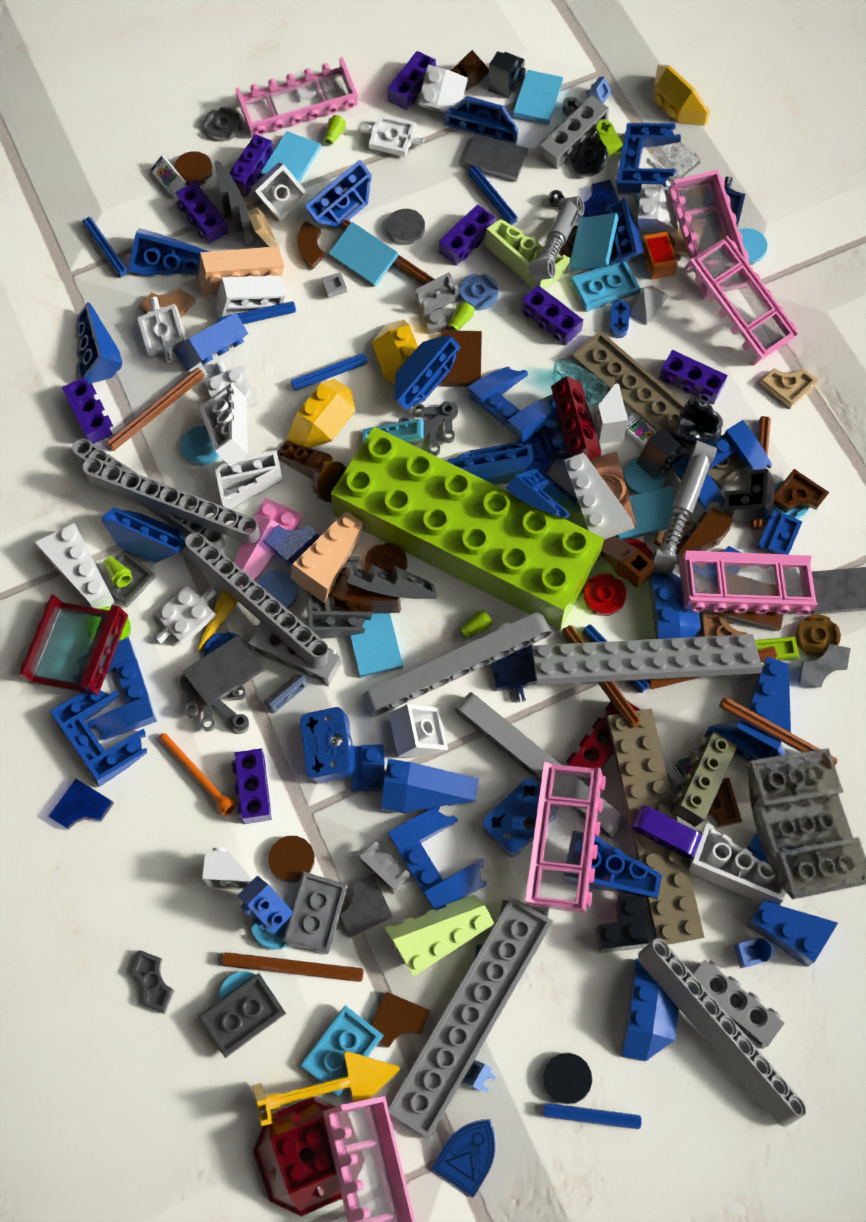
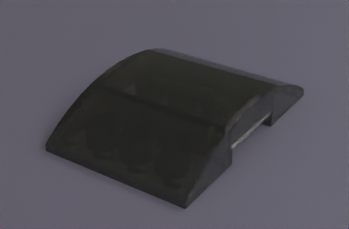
(805, 824)

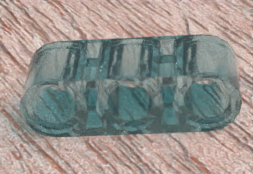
(590, 382)

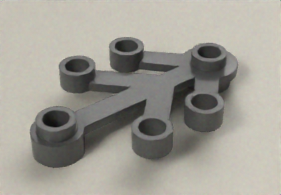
(431, 426)
(220, 706)

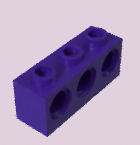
(409, 82)
(251, 163)
(201, 213)
(466, 235)
(550, 306)
(690, 368)
(84, 402)
(260, 794)

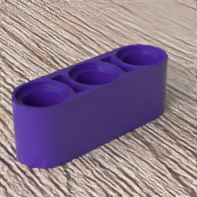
(666, 831)

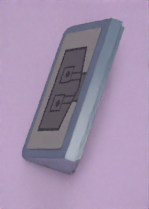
(285, 693)

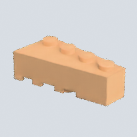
(237, 264)
(325, 559)

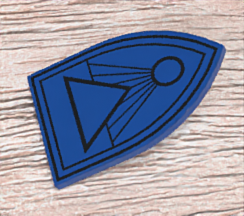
(468, 1156)

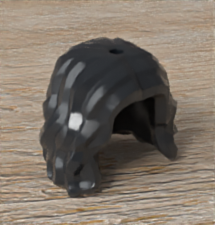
(698, 422)

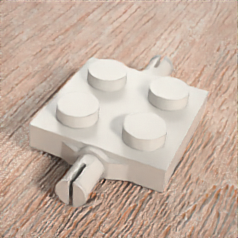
(392, 135)
(162, 329)
(235, 376)
(185, 615)

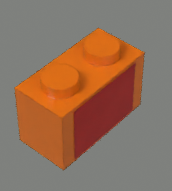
(659, 255)

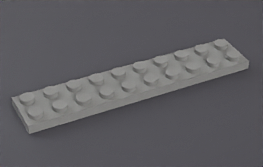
(645, 659)
(469, 1017)

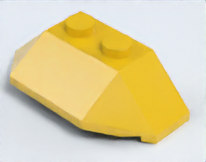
(678, 97)
(393, 347)
(322, 415)

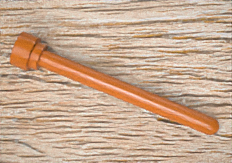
(224, 804)

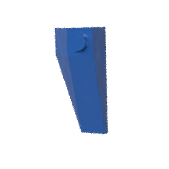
(97, 349)
(420, 787)
(623, 874)

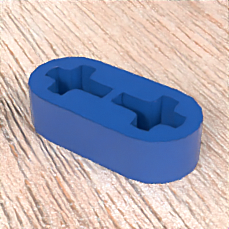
(615, 319)

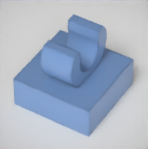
(600, 89)
(477, 1076)

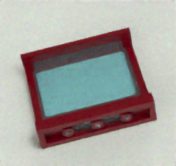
(73, 646)

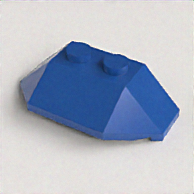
(482, 118)
(342, 197)
(627, 237)
(424, 370)
(496, 463)
(143, 535)
(667, 607)
(750, 741)
(650, 1017)

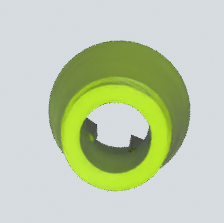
(334, 129)
(461, 315)
(117, 572)
(476, 624)

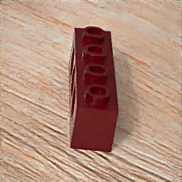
(575, 418)
(590, 744)

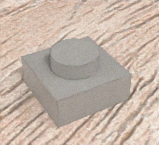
(334, 284)
(435, 321)

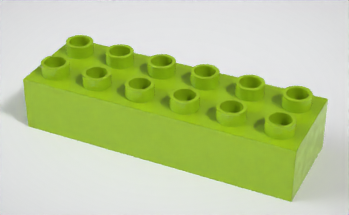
(467, 526)

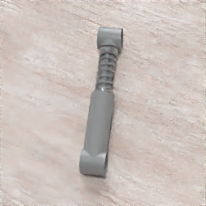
(569, 210)
(683, 505)

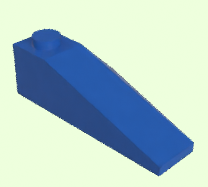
(161, 254)

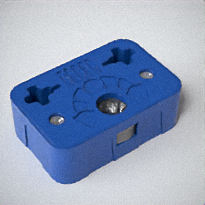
(321, 747)
(513, 814)

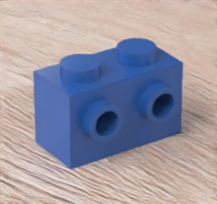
(265, 904)

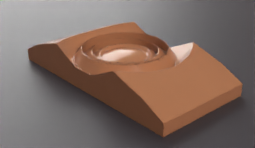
(611, 472)

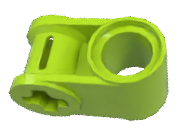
(609, 137)

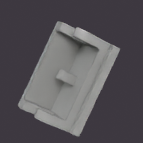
(436, 294)
(385, 866)

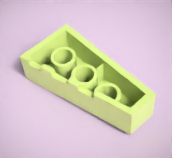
(518, 250)
(438, 932)

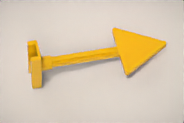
(363, 1077)

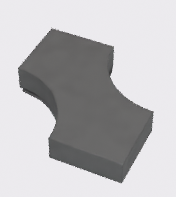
(833, 658)
(148, 971)

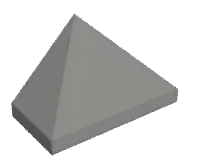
(648, 303)

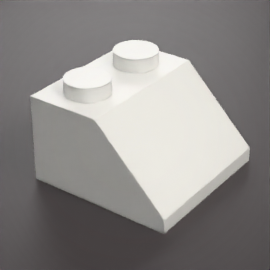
(441, 89)
(279, 191)
(656, 210)
(611, 417)
(418, 731)
(223, 870)

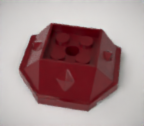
(278, 1152)

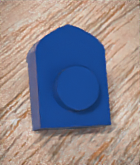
(753, 952)

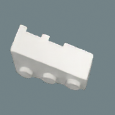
(248, 293)
(247, 477)

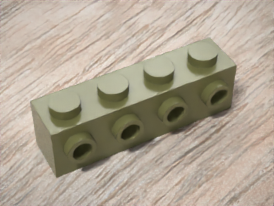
(704, 779)

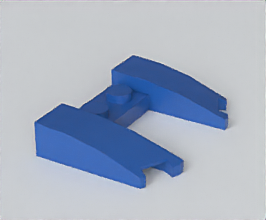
(637, 137)
(488, 395)
(737, 440)
(543, 493)
(139, 709)
(100, 764)
(408, 840)

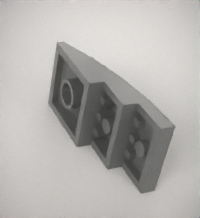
(233, 203)
(396, 584)

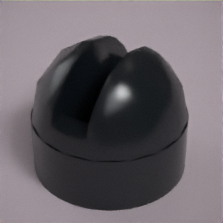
(551, 197)

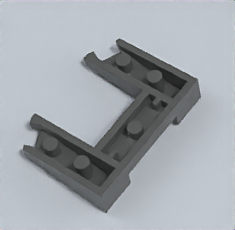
(334, 623)

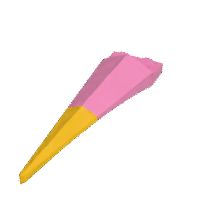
(253, 557)

